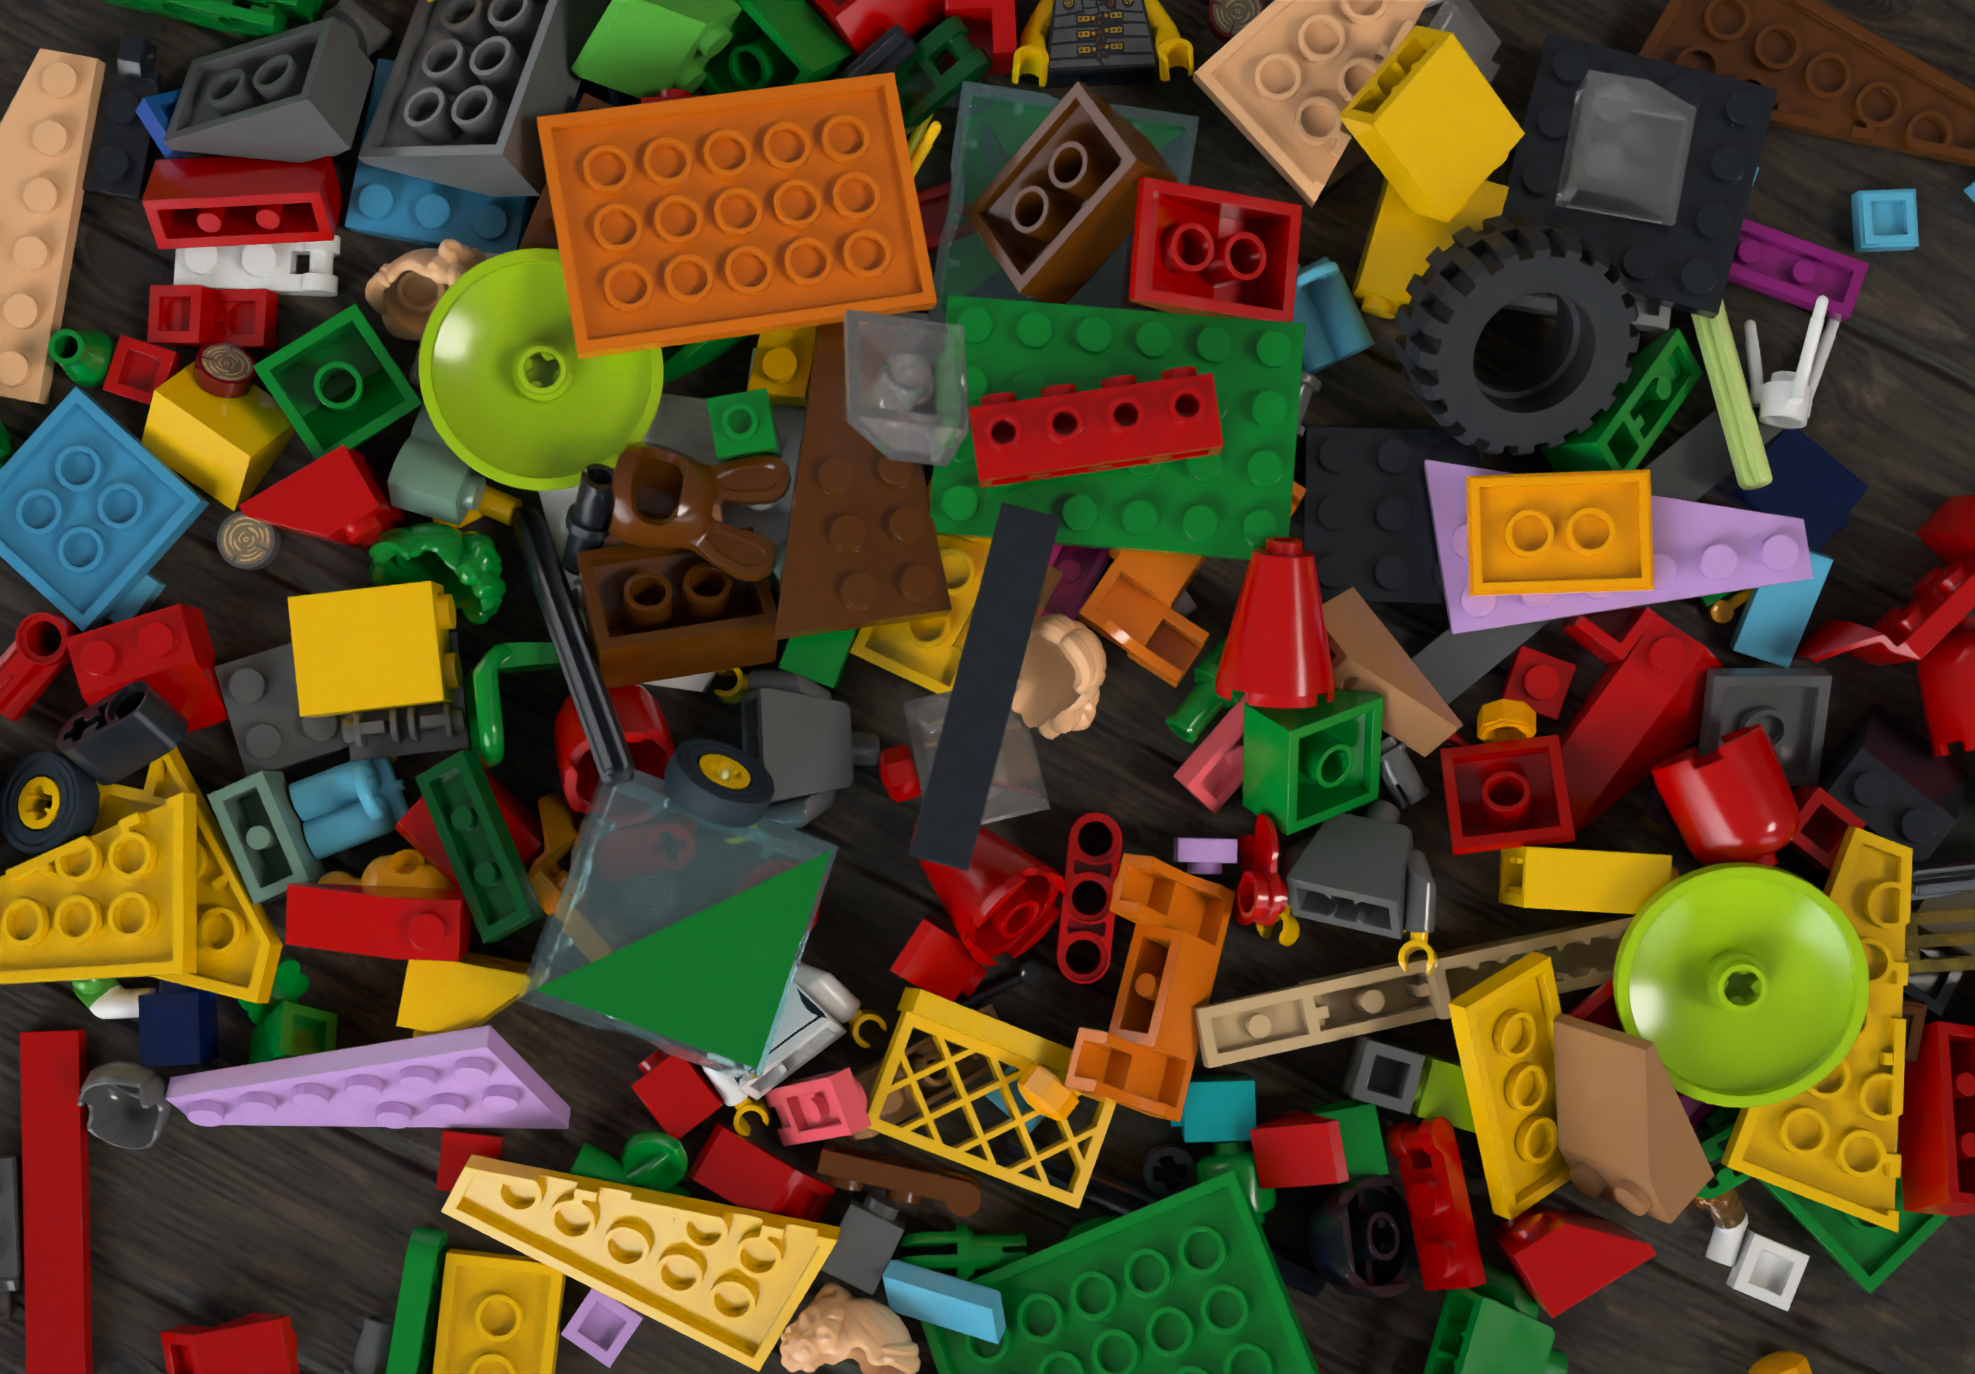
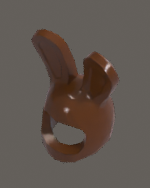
(669, 501)

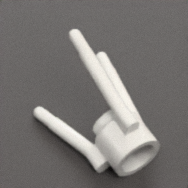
(1789, 395)

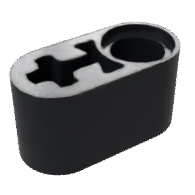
(122, 733)

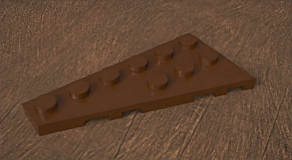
(1827, 73)
(857, 522)

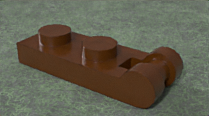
(903, 1178)

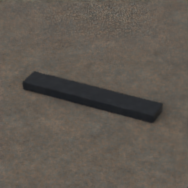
(984, 687)

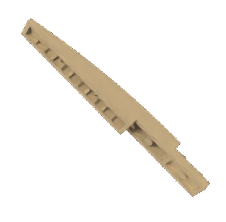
(1389, 997)

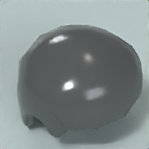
(125, 1104)

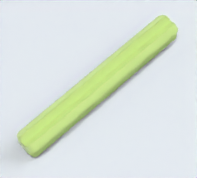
(1733, 400)

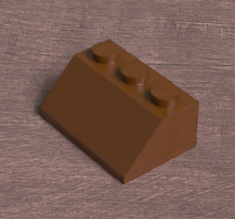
(1066, 197)
(671, 614)

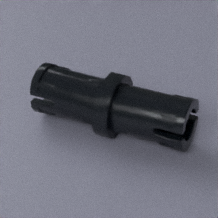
(589, 515)

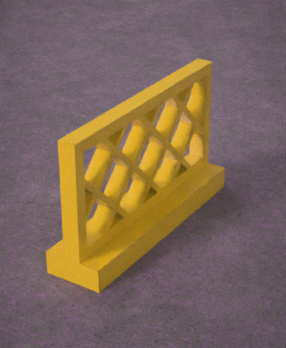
(998, 1043)

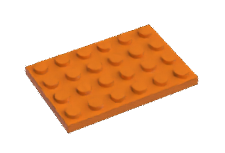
(735, 214)

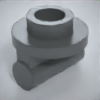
(361, 26)

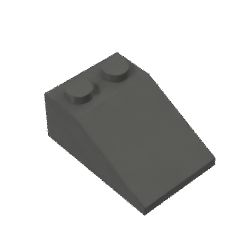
(275, 97)

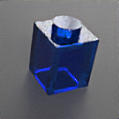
(177, 1025)

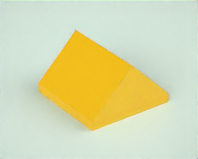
(216, 440)

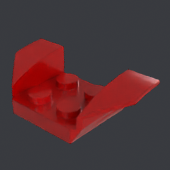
(1939, 602)

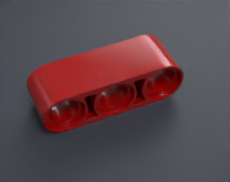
(1090, 926)

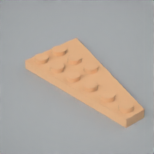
(1297, 72)
(41, 199)

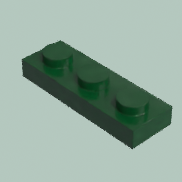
(479, 846)

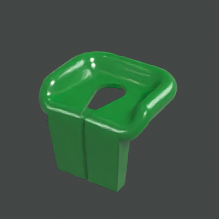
(483, 694)

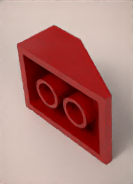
(1214, 252)

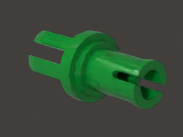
(1202, 702)
(968, 1250)

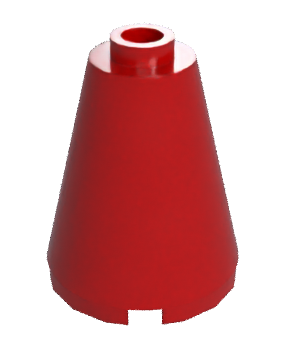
(1278, 632)
(1001, 900)

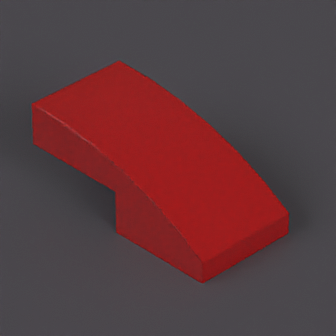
(202, 315)

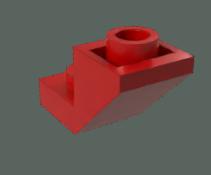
(757, 1178)
(243, 1346)

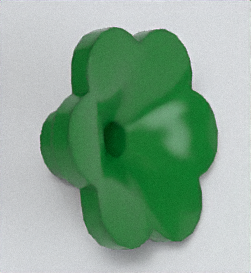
(287, 986)

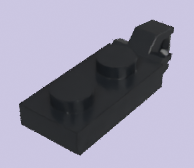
(120, 144)

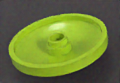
(509, 380)
(1742, 983)

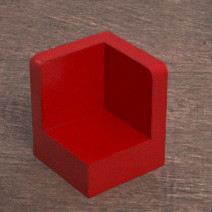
(990, 27)
(1609, 633)

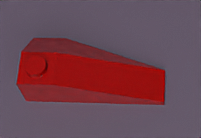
(1634, 719)

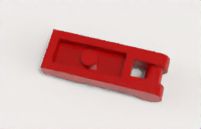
(1437, 1203)

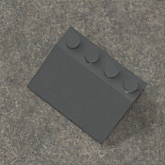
(472, 91)

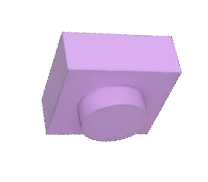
(1205, 854)
(602, 1326)

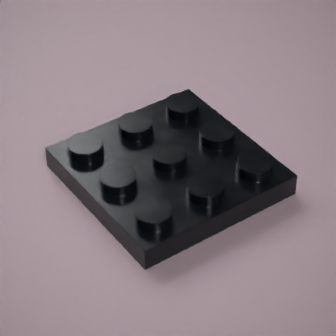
(1372, 510)

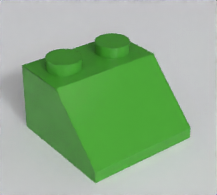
(655, 44)

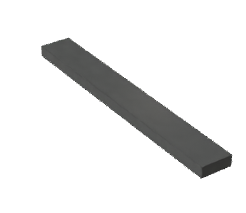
(1679, 472)

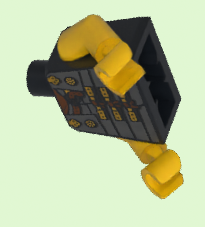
(1100, 43)

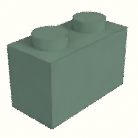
(265, 835)

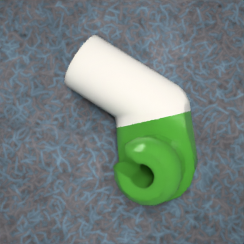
(109, 998)

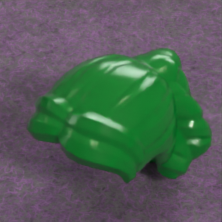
(442, 554)

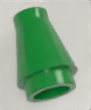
(83, 355)

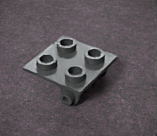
(409, 728)

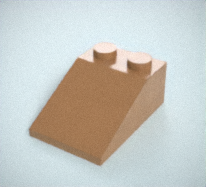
(1623, 1122)

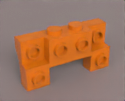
(1137, 603)
(1167, 974)

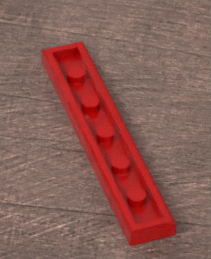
(56, 1202)

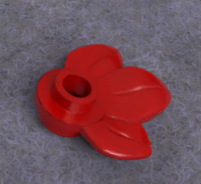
(1260, 892)

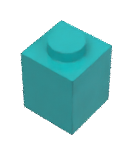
(1218, 1108)

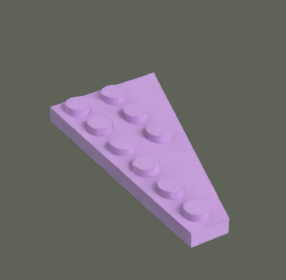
(1695, 554)
(413, 1082)

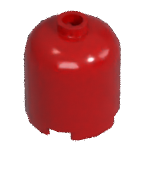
(1948, 689)
(644, 732)
(1730, 800)

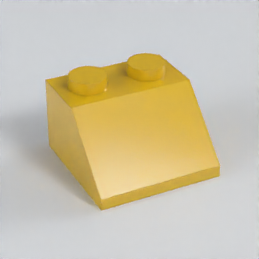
(458, 994)

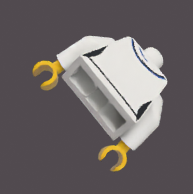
(805, 1029)

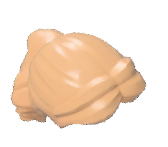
(414, 284)
(1060, 676)
(848, 1327)

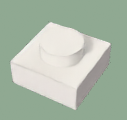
(1767, 1270)

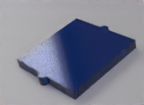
(1806, 486)

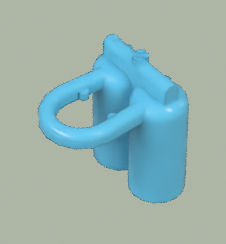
(1330, 316)
(349, 804)

